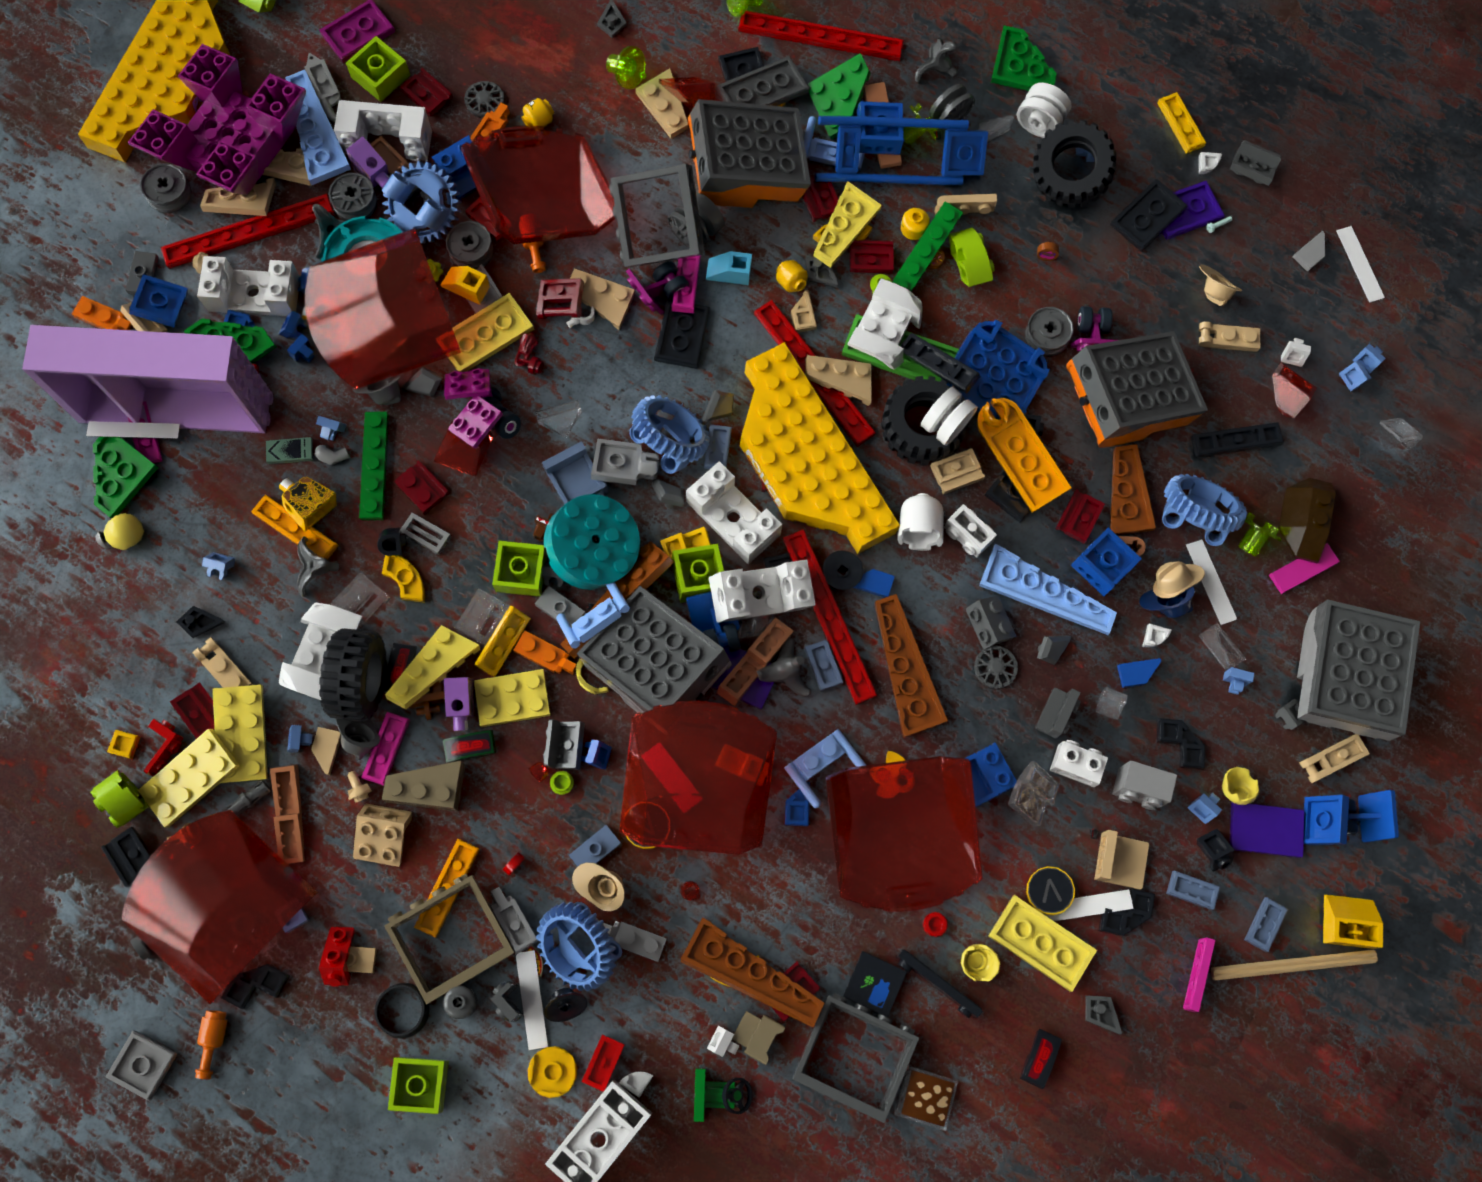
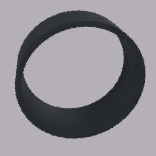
(424, 1014)

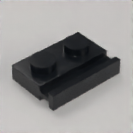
(127, 855)

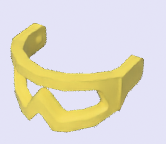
(586, 686)

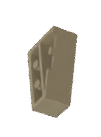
(427, 787)

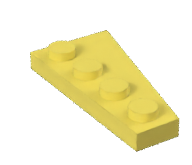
(847, 221)
(433, 662)

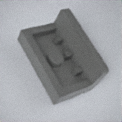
(1255, 163)
(990, 621)
(1056, 713)
(564, 745)
(506, 1008)

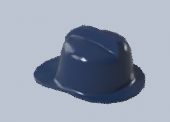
(1171, 607)

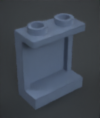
(571, 474)

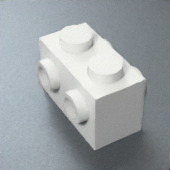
(969, 531)
(1079, 763)

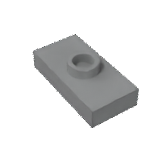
(554, 603)

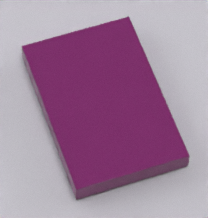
(356, 29)

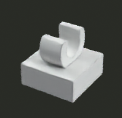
(1296, 352)
(722, 1041)

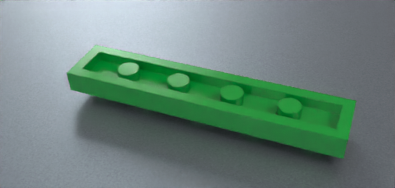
(928, 246)
(374, 466)

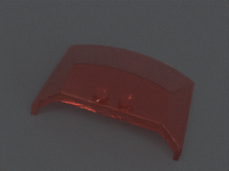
(539, 184)
(378, 311)
(698, 778)
(904, 832)
(213, 900)

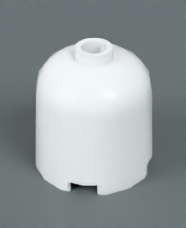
(921, 522)

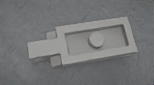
(512, 921)
(637, 940)

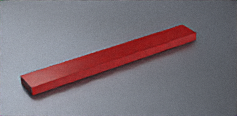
(821, 35)
(244, 231)
(834, 400)
(832, 621)

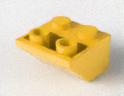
(1352, 922)

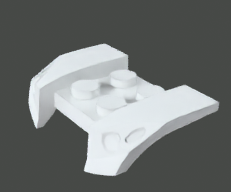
(887, 322)
(305, 669)

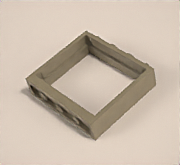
(418, 908)

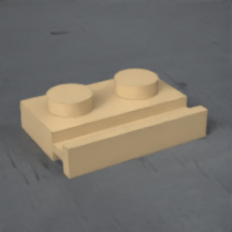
(957, 471)

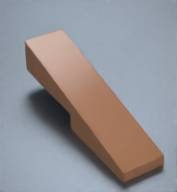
(877, 93)
(756, 658)
(288, 813)

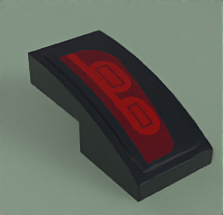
(400, 658)
(1041, 1059)

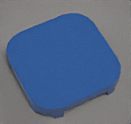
(1005, 366)

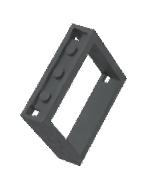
(690, 209)
(880, 1022)

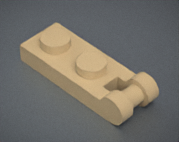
(969, 203)
(1229, 337)
(221, 665)
(1335, 757)

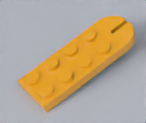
(1021, 453)

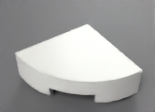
(1208, 162)
(1155, 635)
(636, 1082)

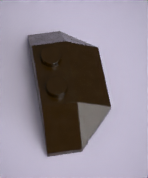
(1307, 517)

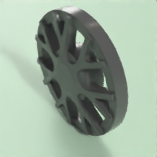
(483, 98)
(996, 667)

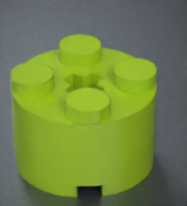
(119, 798)

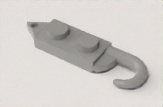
(323, 84)

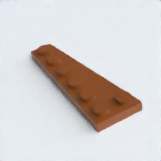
(648, 567)
(911, 684)
(735, 966)

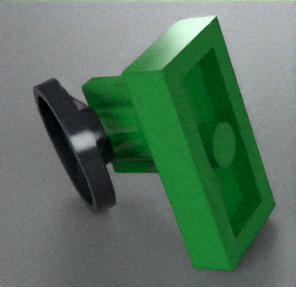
(719, 1095)

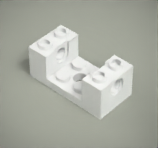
(401, 121)
(228, 289)
(716, 497)
(782, 588)
(617, 1117)

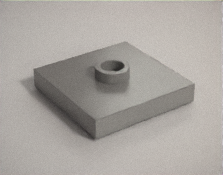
(141, 1065)

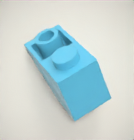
(730, 268)

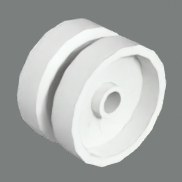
(1043, 109)
(948, 416)

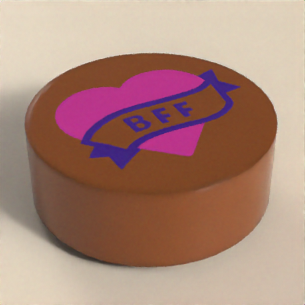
(1047, 251)

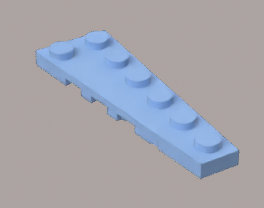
(318, 141)
(1027, 584)

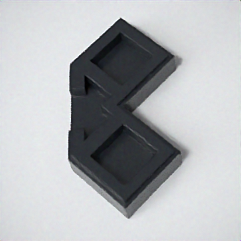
(1191, 749)
(1123, 922)
(244, 984)

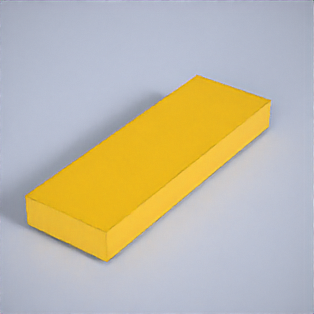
(1181, 122)
(502, 641)

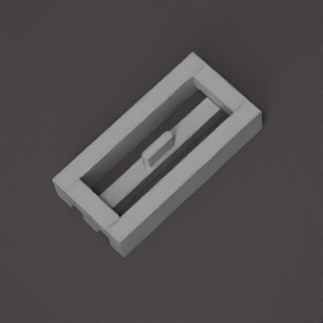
(441, 543)

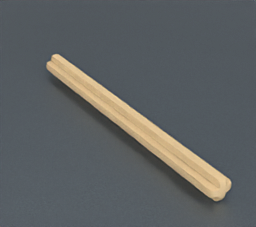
(1294, 965)

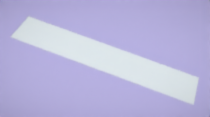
(1360, 264)
(133, 429)
(1212, 582)
(1096, 905)
(531, 1000)

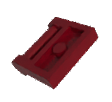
(560, 292)

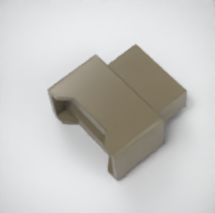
(757, 1035)

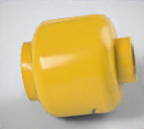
(537, 113)
(914, 223)
(791, 276)

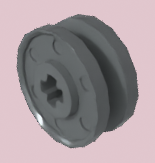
(953, 104)
(165, 188)
(352, 196)
(469, 244)
(1053, 320)

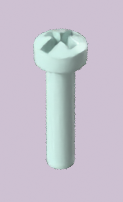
(1211, 227)

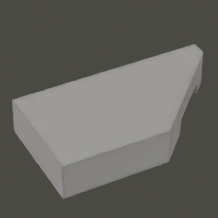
(1312, 252)

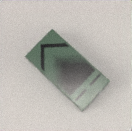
(289, 450)

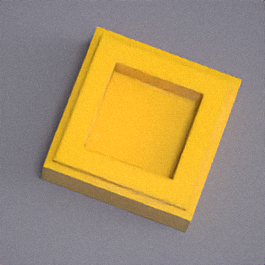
(123, 744)

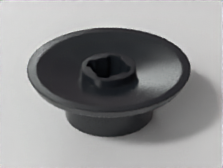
(849, 563)
(565, 1005)

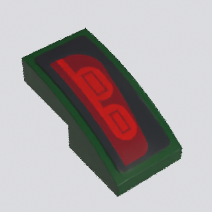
(469, 746)

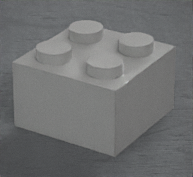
(1144, 785)

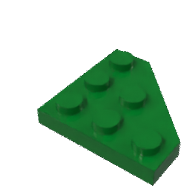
(1019, 62)
(840, 90)
(253, 340)
(118, 474)

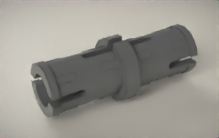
(249, 798)

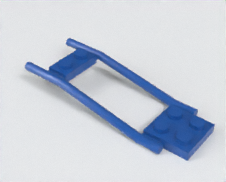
(962, 151)

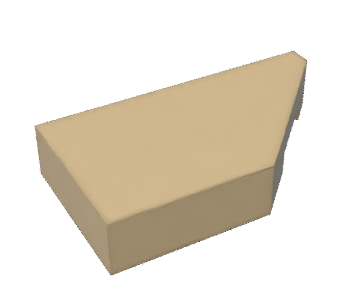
(803, 314)
(326, 747)

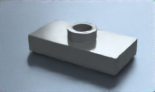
(142, 263)

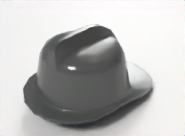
(383, 391)
(357, 736)

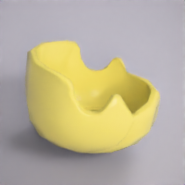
(123, 531)
(1240, 786)
(980, 962)

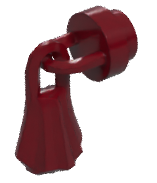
(527, 344)

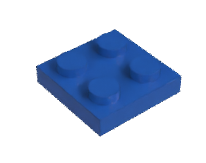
(158, 301)
(1326, 820)

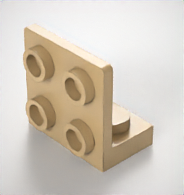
(380, 834)
(1121, 860)

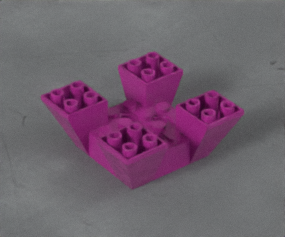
(230, 133)

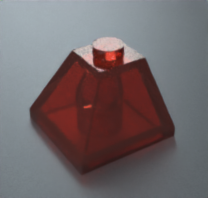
(689, 89)
(1291, 390)
(461, 456)

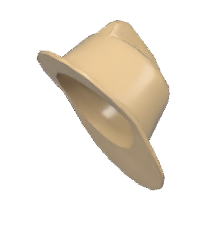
(1217, 287)
(1175, 578)
(599, 886)

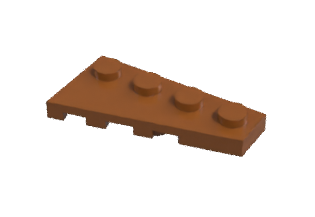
(1129, 499)

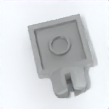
(623, 462)

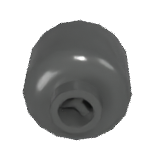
(468, 1006)

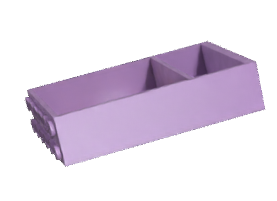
(181, 376)

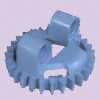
(433, 212)
(682, 427)
(1200, 507)
(567, 957)

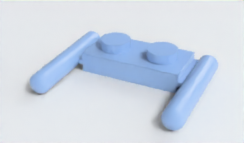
(822, 150)
(596, 619)
(817, 759)

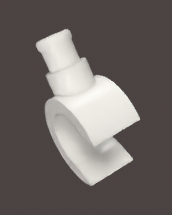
(582, 320)

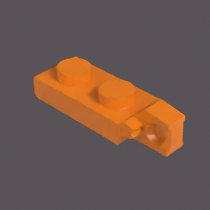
(492, 121)
(100, 315)
(544, 654)

